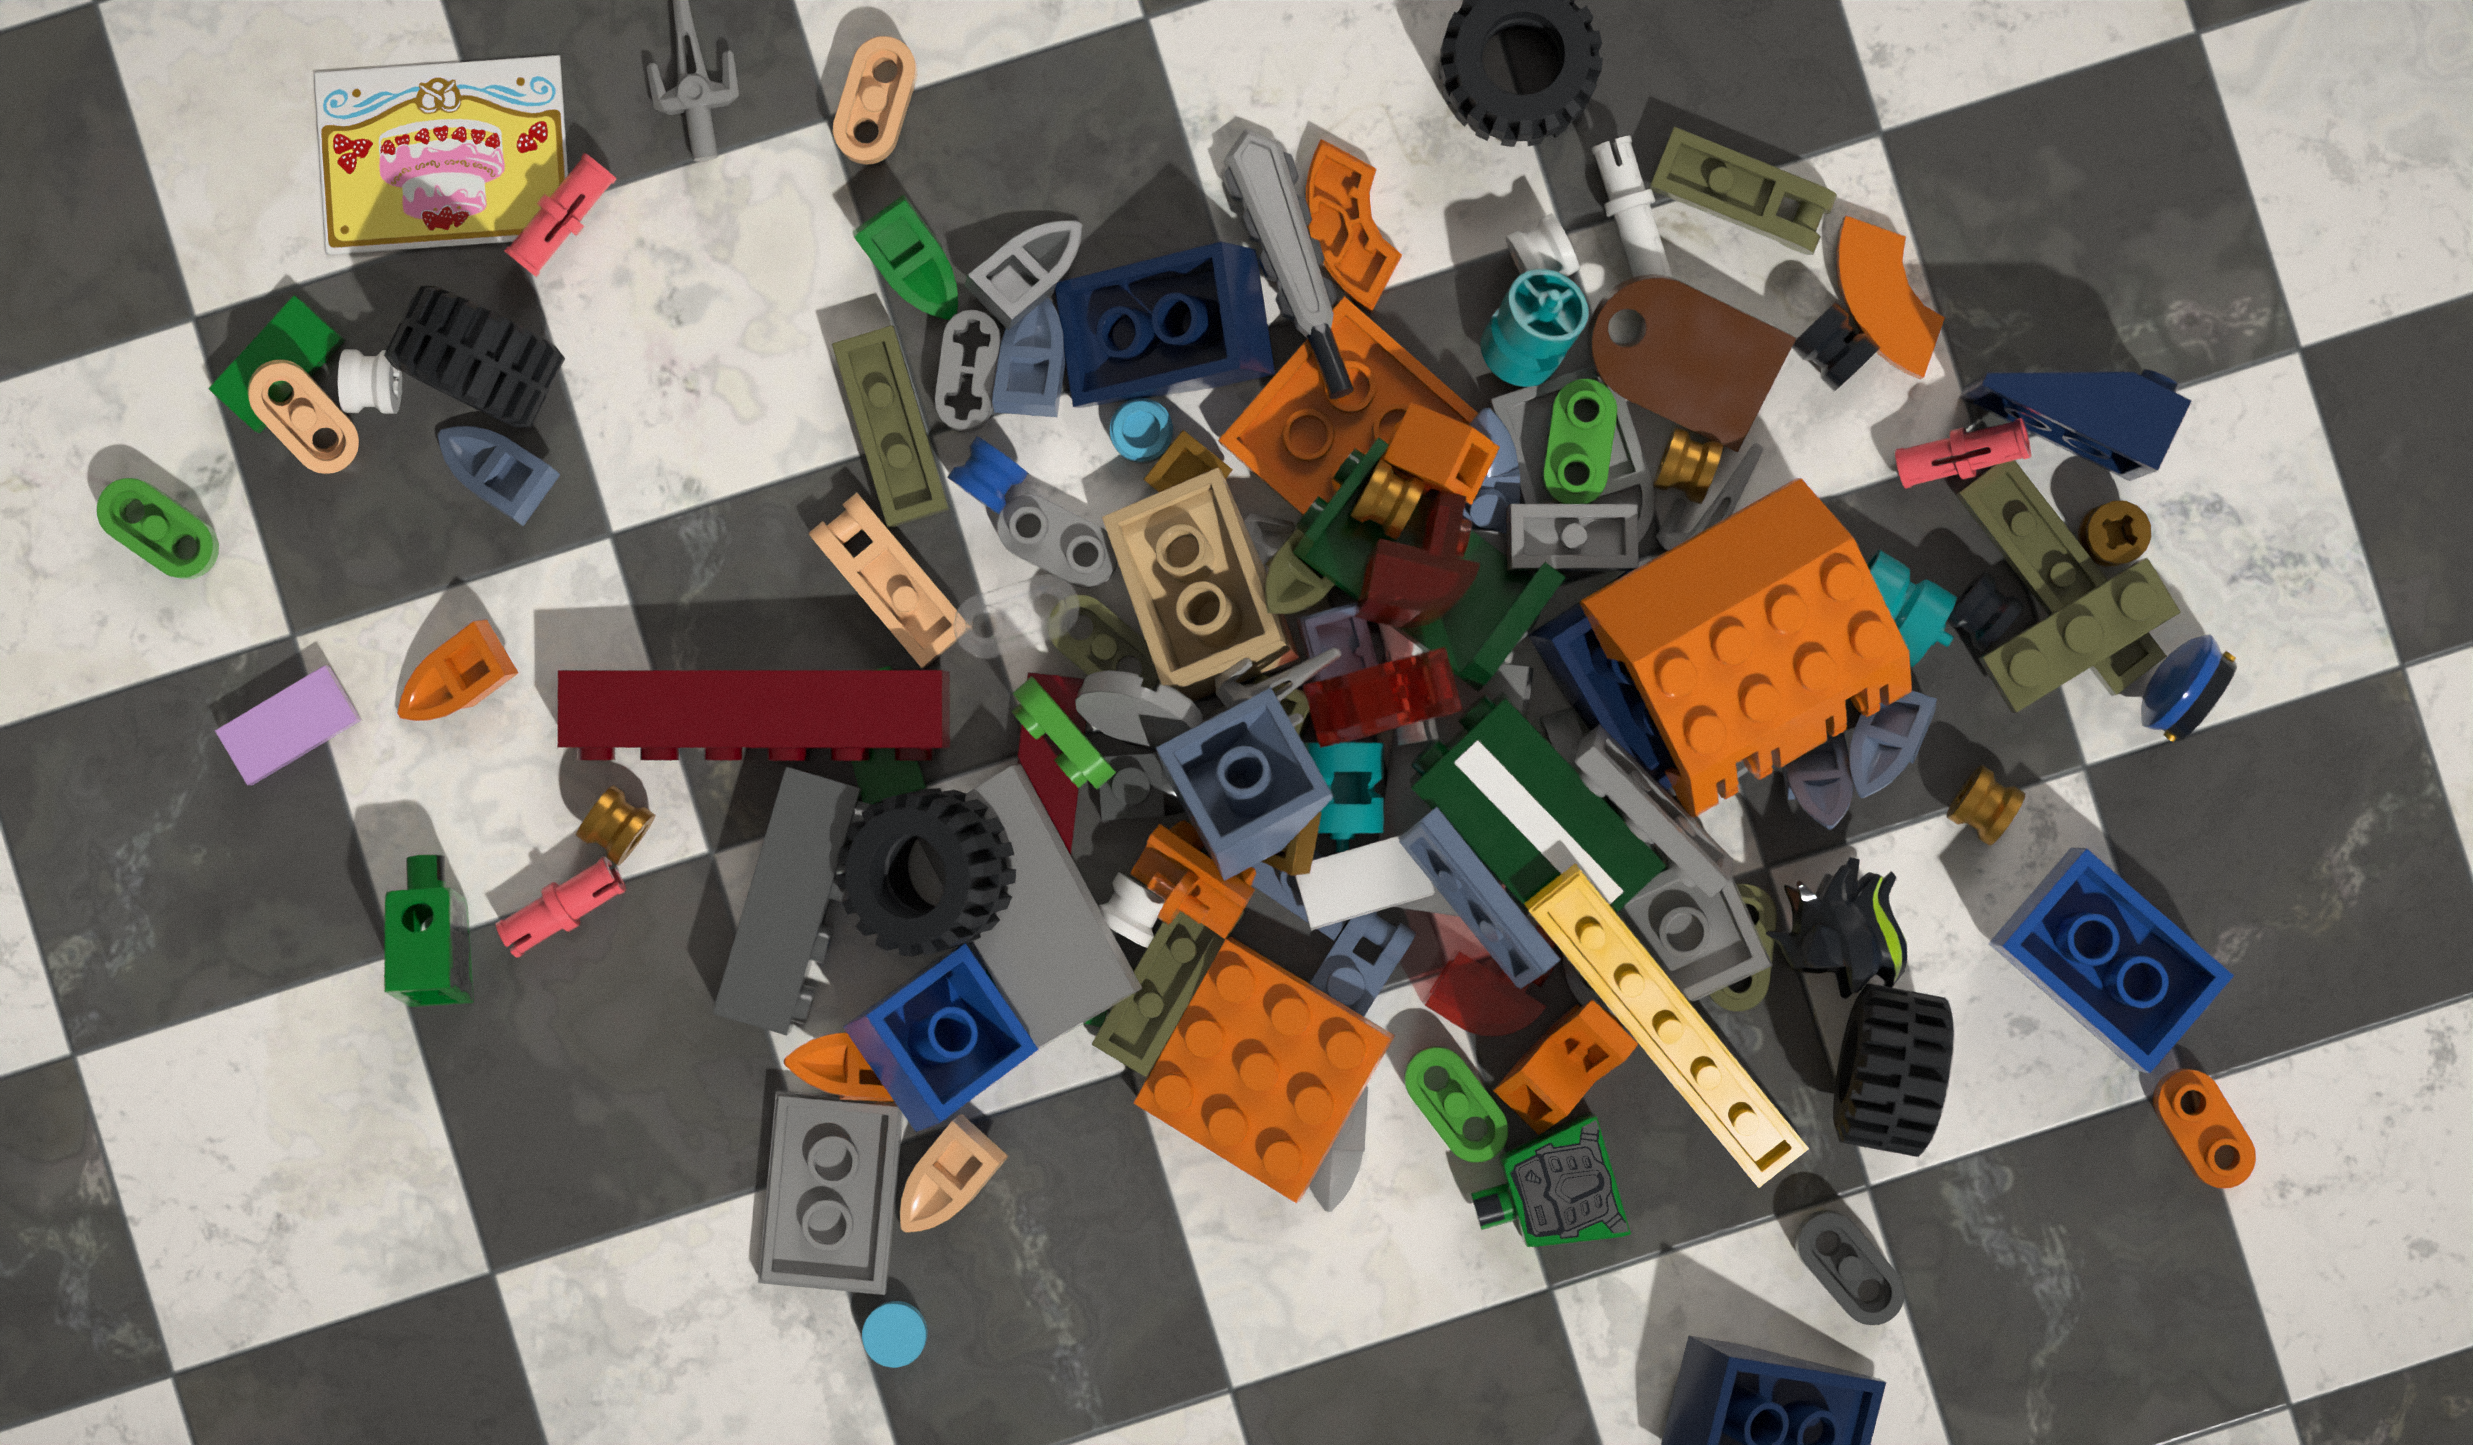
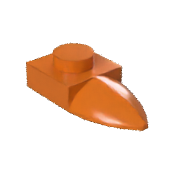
(457, 674)
(837, 1068)

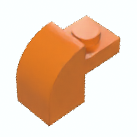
(1565, 1065)

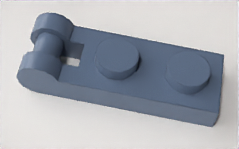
(1352, 978)

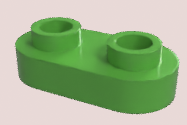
(1579, 442)
(160, 529)
(1079, 756)
(1455, 1103)

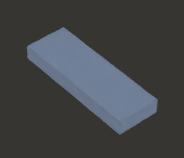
(1478, 899)

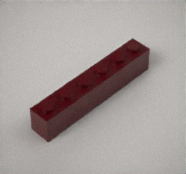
(754, 710)

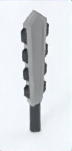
(1278, 220)

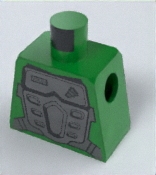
(432, 963)
(1557, 1188)

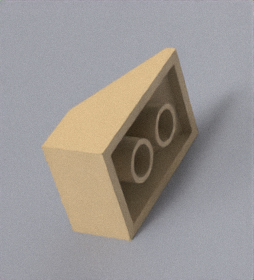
(1197, 585)

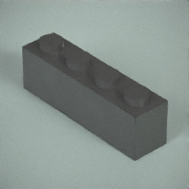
(789, 902)

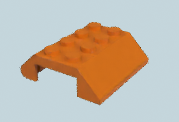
(1753, 641)

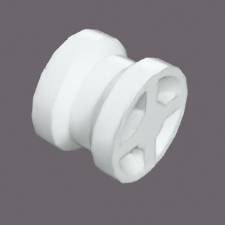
(1543, 248)
(368, 383)
(1132, 910)

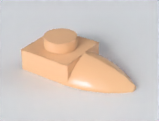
(948, 1176)

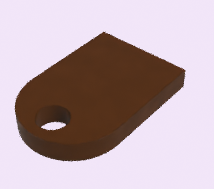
(1692, 356)

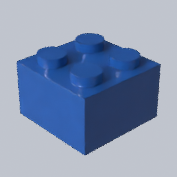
(940, 1038)

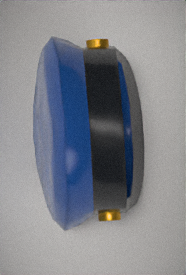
(2187, 687)

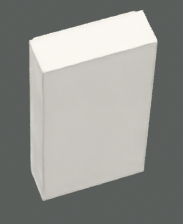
(1361, 883)

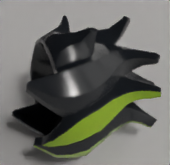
(1845, 929)

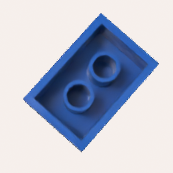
(2111, 959)

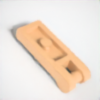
(889, 581)

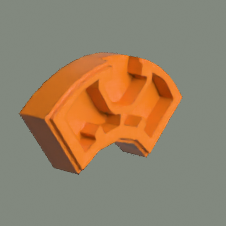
(1343, 223)
(1880, 298)

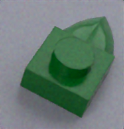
(910, 258)

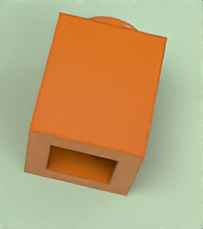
(1440, 452)

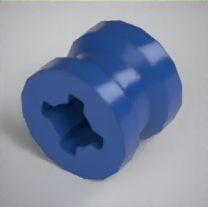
(987, 475)

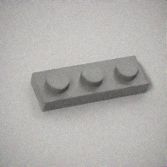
(1653, 812)

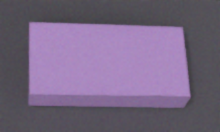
(288, 725)

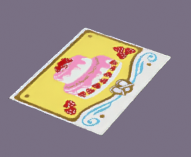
(438, 152)

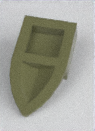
(1292, 582)

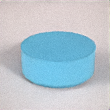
(1141, 430)
(894, 1334)

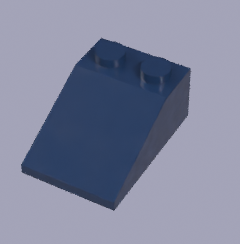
(1165, 326)
(2103, 417)
(1601, 689)
(1767, 1398)

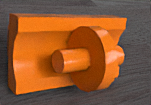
(1190, 880)

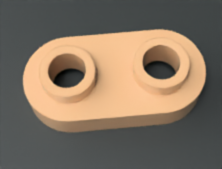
(873, 101)
(302, 416)

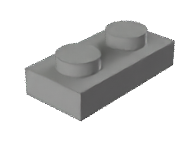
(1572, 537)

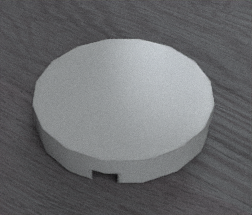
(1133, 713)

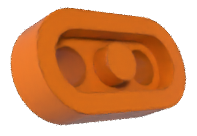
(2205, 1130)

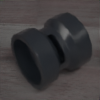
(1835, 346)

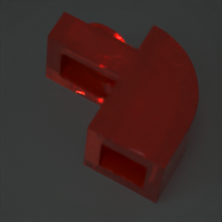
(1420, 585)
(1382, 697)
(1481, 999)

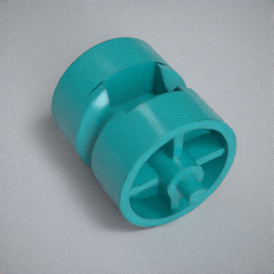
(1534, 327)
(1916, 608)
(1351, 776)

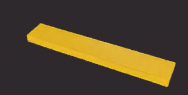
(1666, 1025)

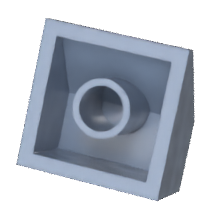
(1245, 782)

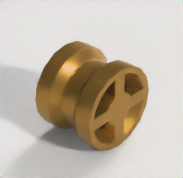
(1688, 465)
(1387, 499)
(2106, 541)
(1985, 805)
(615, 825)

